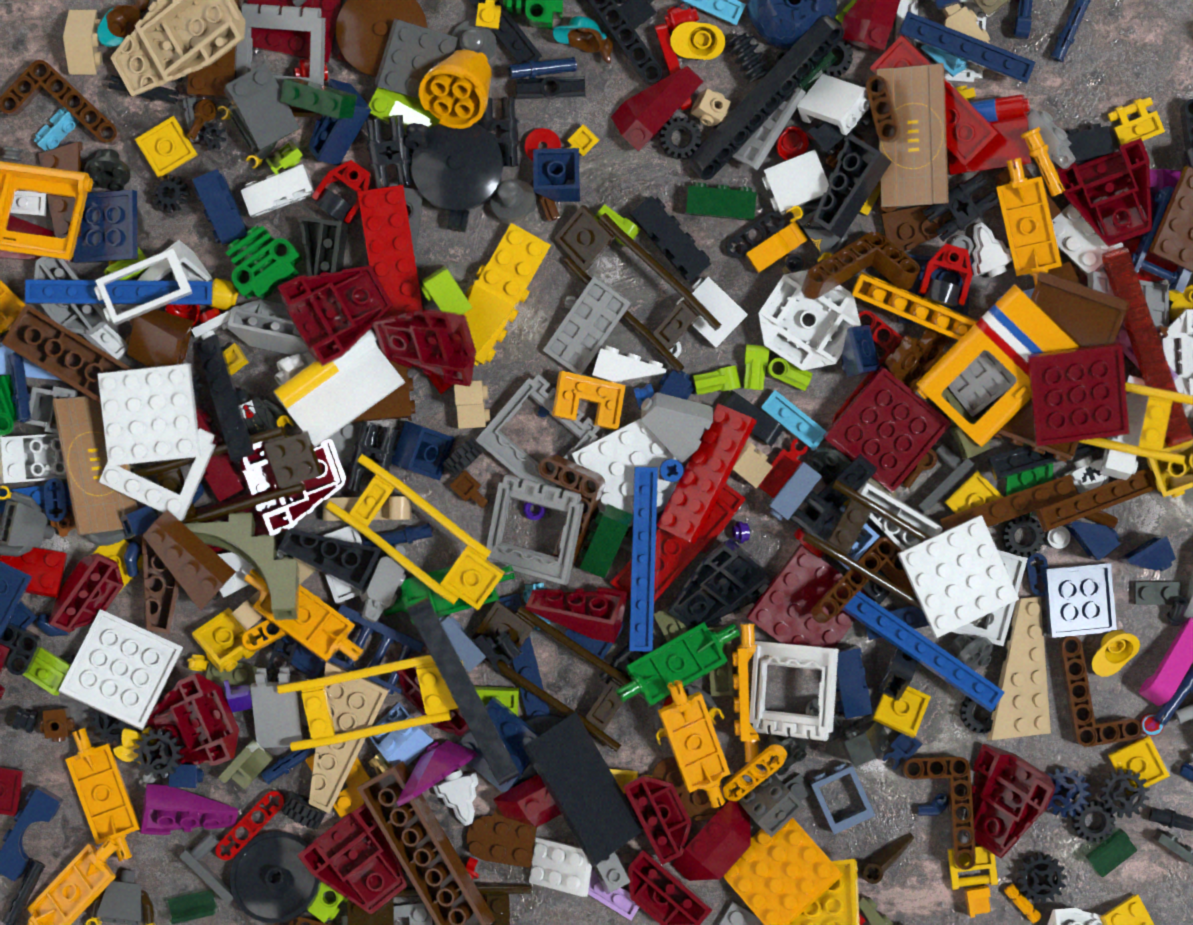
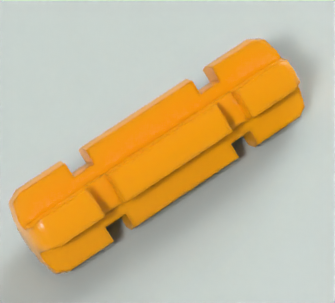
(1022, 903)

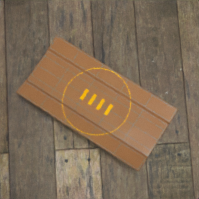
(920, 152)
(85, 457)

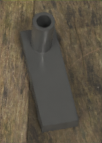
(960, 469)
(193, 859)

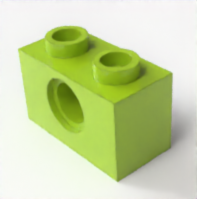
(325, 909)

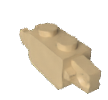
(964, 22)

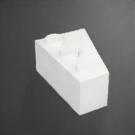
(278, 191)
(242, 568)

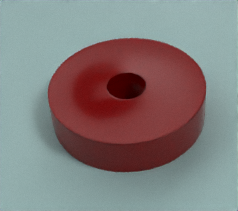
(539, 136)
(799, 535)

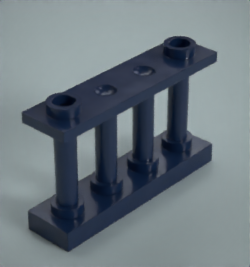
(1177, 279)
(388, 636)

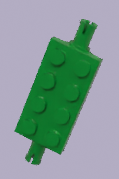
(415, 590)
(681, 659)

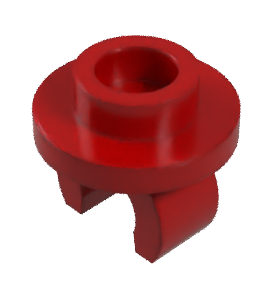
(470, 867)

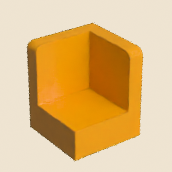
(977, 900)

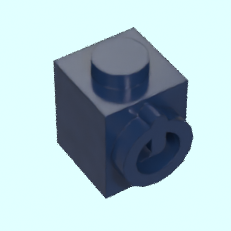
(676, 385)

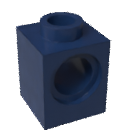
(139, 521)
(186, 776)

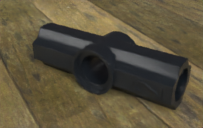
(534, 87)

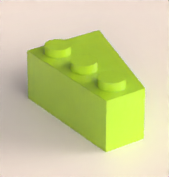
(445, 292)

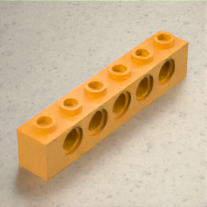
(912, 306)

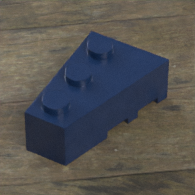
(334, 136)
(220, 207)
(852, 684)

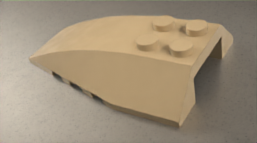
(176, 41)

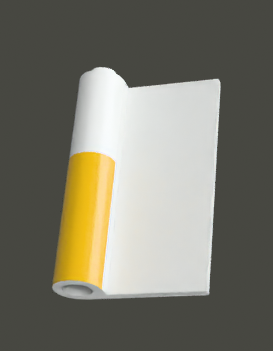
(339, 392)

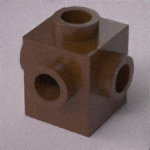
(65, 722)

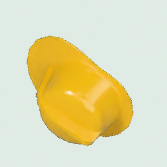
(697, 40)
(1115, 652)

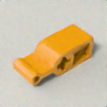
(776, 247)

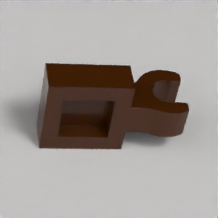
(467, 487)

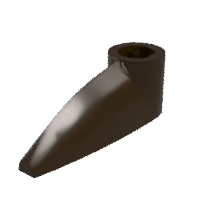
(885, 858)

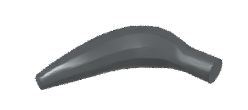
(107, 538)

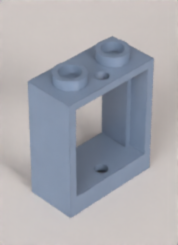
(794, 492)
(462, 642)
(852, 818)

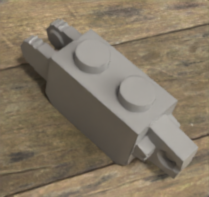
(1053, 136)
(381, 586)

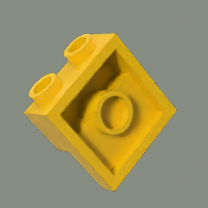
(223, 641)

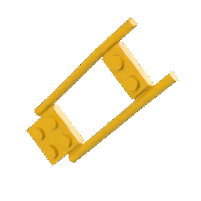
(1153, 427)
(472, 574)
(434, 692)

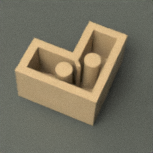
(82, 42)
(471, 405)
(752, 465)

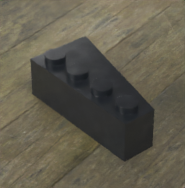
(827, 135)
(850, 185)
(670, 239)
(334, 557)

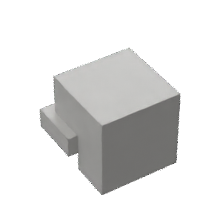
(42, 406)

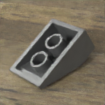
(258, 105)

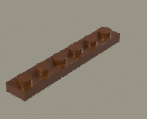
(1096, 500)
(1016, 504)

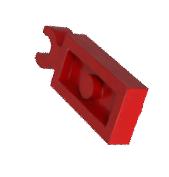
(783, 467)

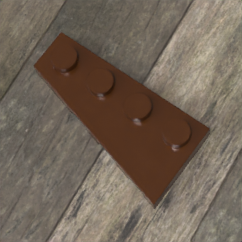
(62, 207)
(910, 227)

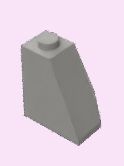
(676, 422)

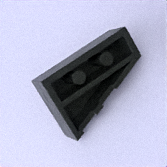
(323, 244)
(864, 742)

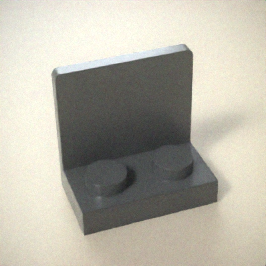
(771, 804)

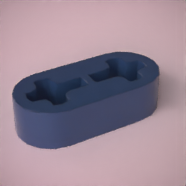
(61, 499)
(1032, 575)

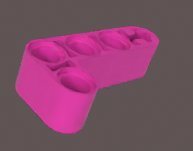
(1172, 669)

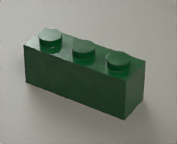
(318, 98)
(721, 202)
(605, 540)

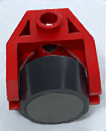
(332, 203)
(945, 292)

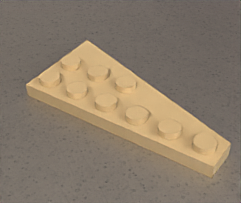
(1023, 677)
(352, 708)

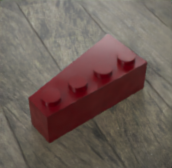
(220, 469)

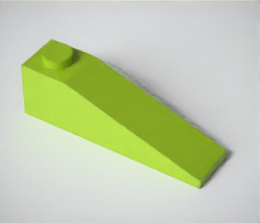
(390, 103)

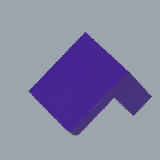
(238, 697)

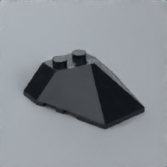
(719, 586)

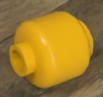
(223, 294)

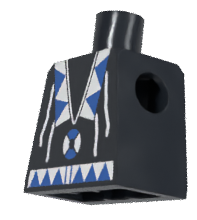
(901, 666)

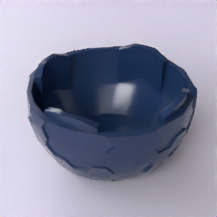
(785, 23)

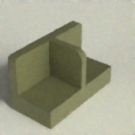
(247, 765)

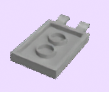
(275, 715)

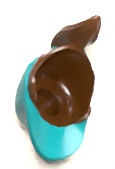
(120, 22)
(586, 35)

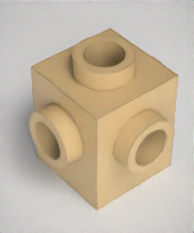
(711, 107)

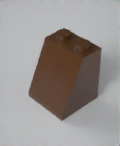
(159, 339)

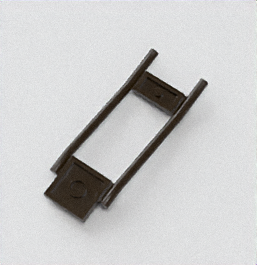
(585, 240)
(290, 457)
(849, 528)
(520, 627)
(496, 899)

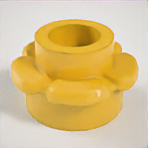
(197, 663)

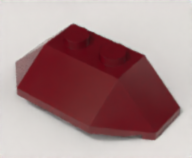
(86, 591)
(411, 690)
(528, 803)
(660, 815)
(717, 845)
(664, 894)

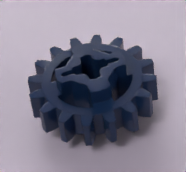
(1075, 789)

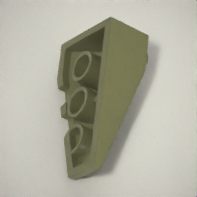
(966, 445)

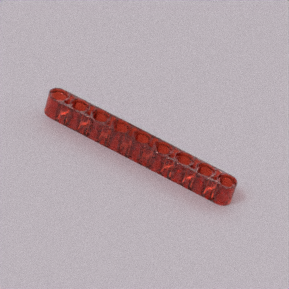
(1145, 339)

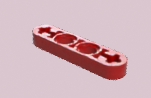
(669, 55)
(252, 827)

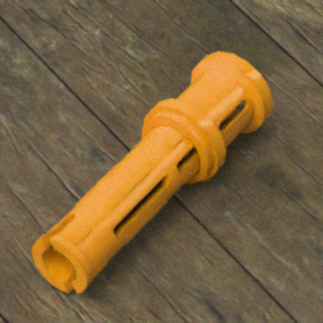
(1038, 150)

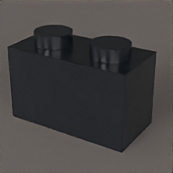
(1090, 143)

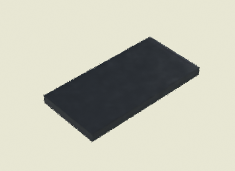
(583, 788)

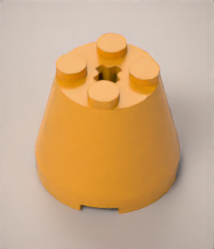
(457, 89)

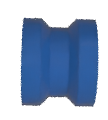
(643, 393)
(669, 471)

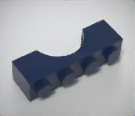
(41, 807)

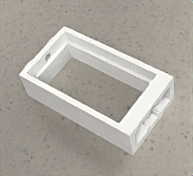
(184, 291)

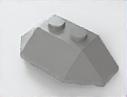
(75, 317)
(266, 327)

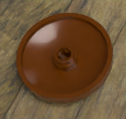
(366, 26)

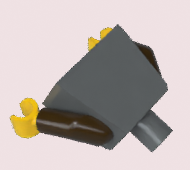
(123, 903)

